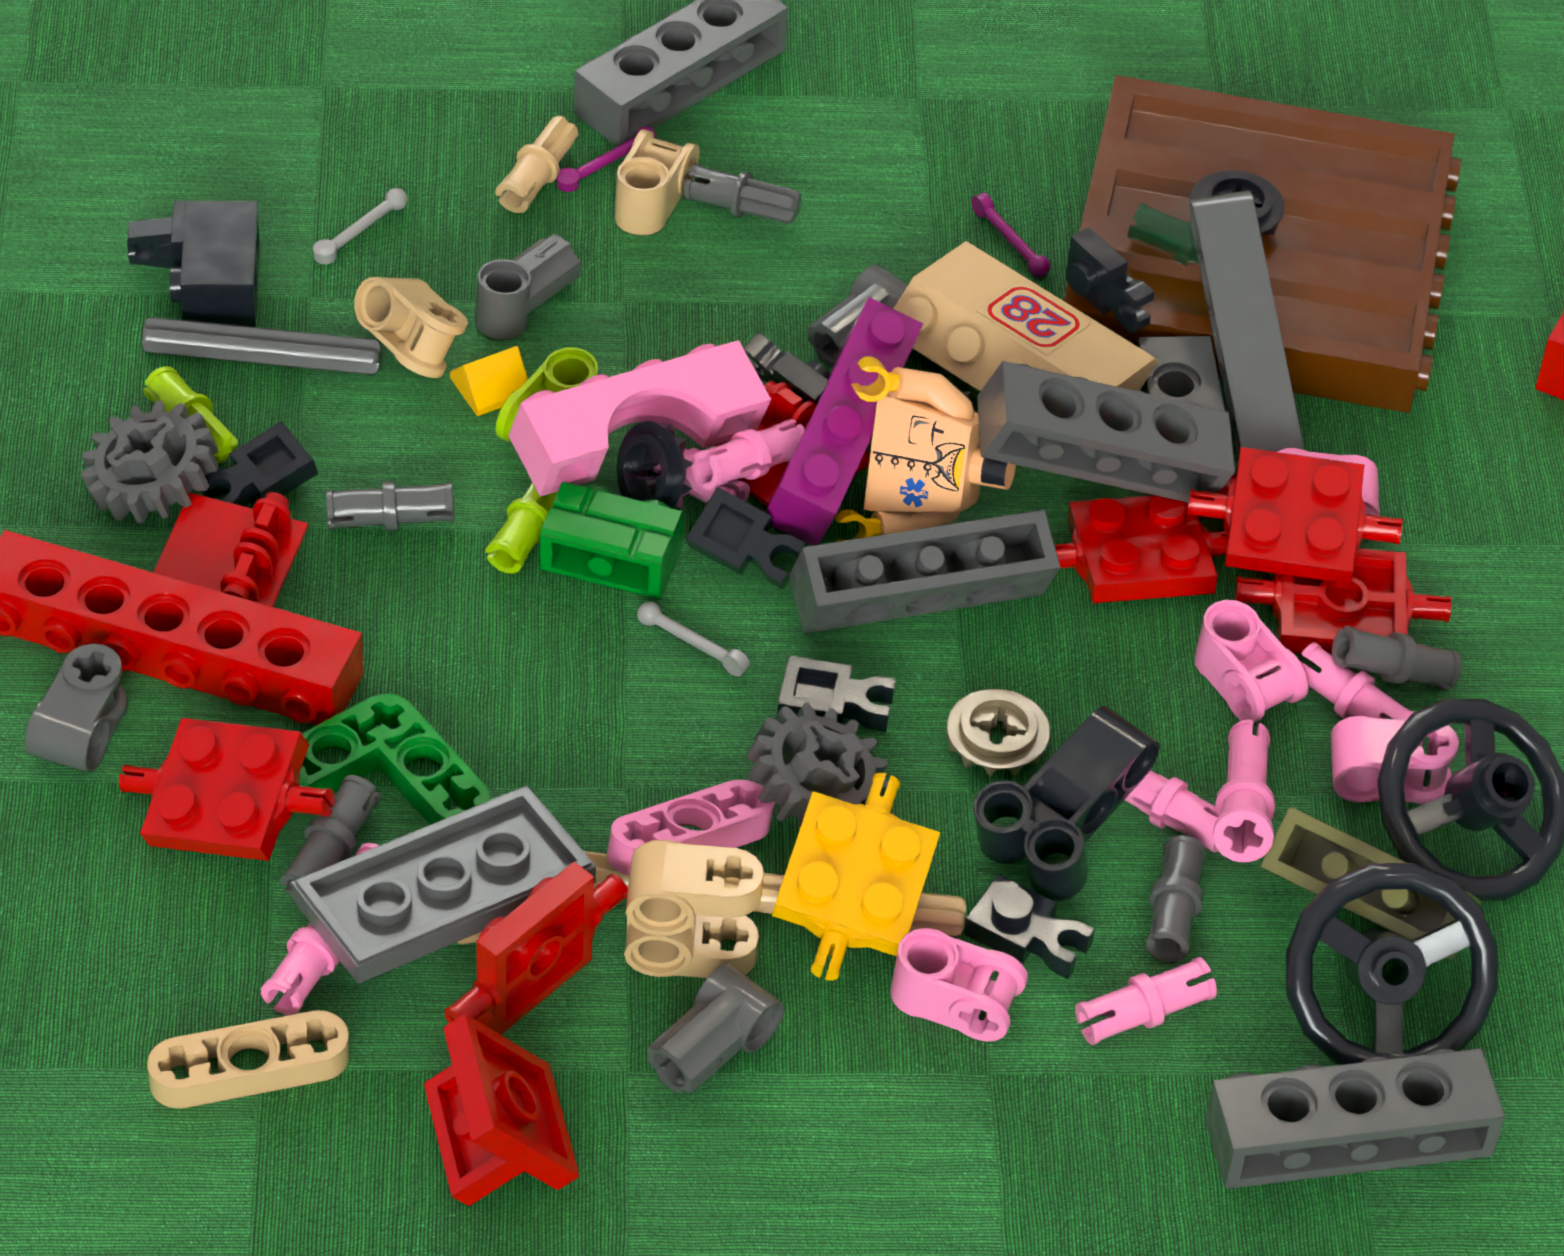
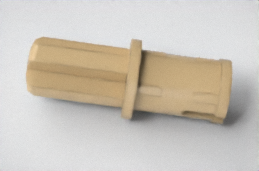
(536, 165)

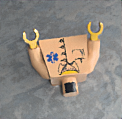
(922, 453)

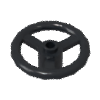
(1479, 796)
(1371, 949)

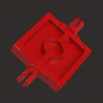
(1295, 515)
(1140, 549)
(1373, 602)
(225, 789)
(536, 947)

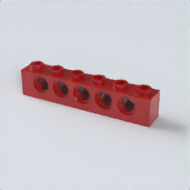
(178, 630)

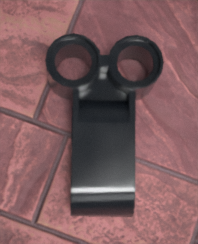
(1065, 801)

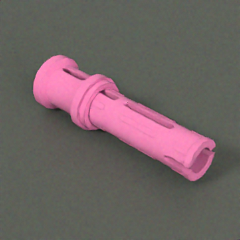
(1245, 801)

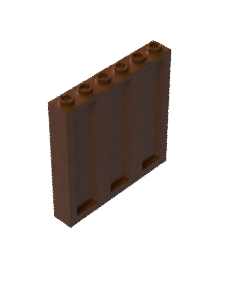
(1352, 241)

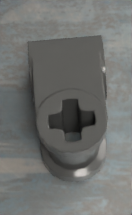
(79, 710)

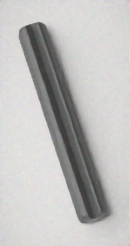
(261, 345)

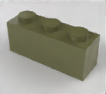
(1317, 853)

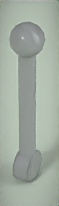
(326, 250)
(733, 661)

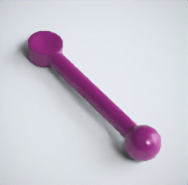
(569, 178)
(983, 207)

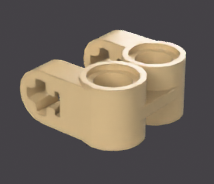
(677, 910)

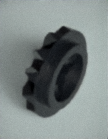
(1266, 197)
(640, 451)

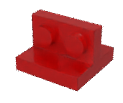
(496, 1114)

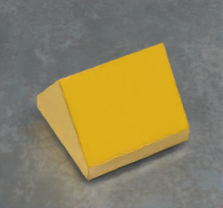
(490, 380)

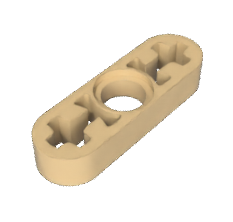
(231, 1082)

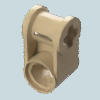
(651, 183)
(409, 321)

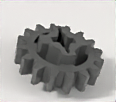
(150, 461)
(815, 757)

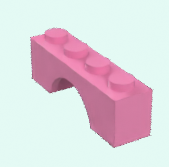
(702, 394)

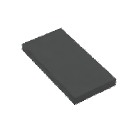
(435, 883)

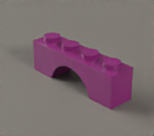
(839, 426)

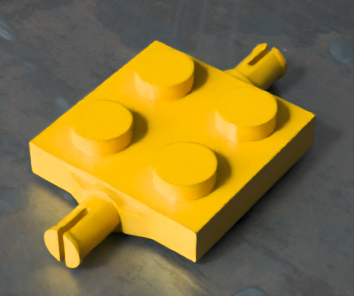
(855, 875)

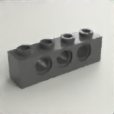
(677, 64)
(1103, 433)
(923, 571)
(1454, 1119)

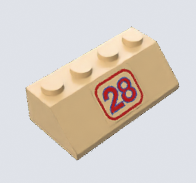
(988, 314)

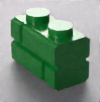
(611, 539)

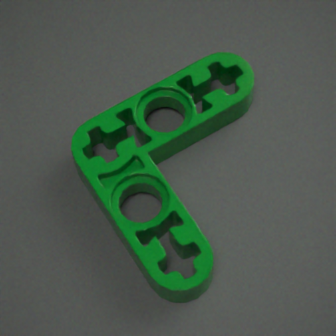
(392, 753)

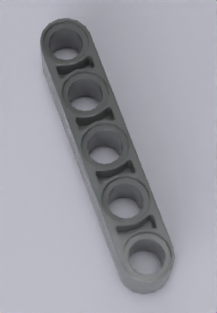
(1244, 323)

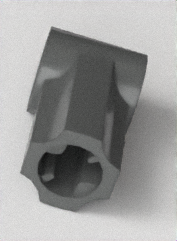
(518, 286)
(831, 330)
(725, 1017)

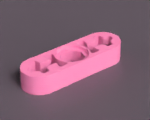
(725, 813)

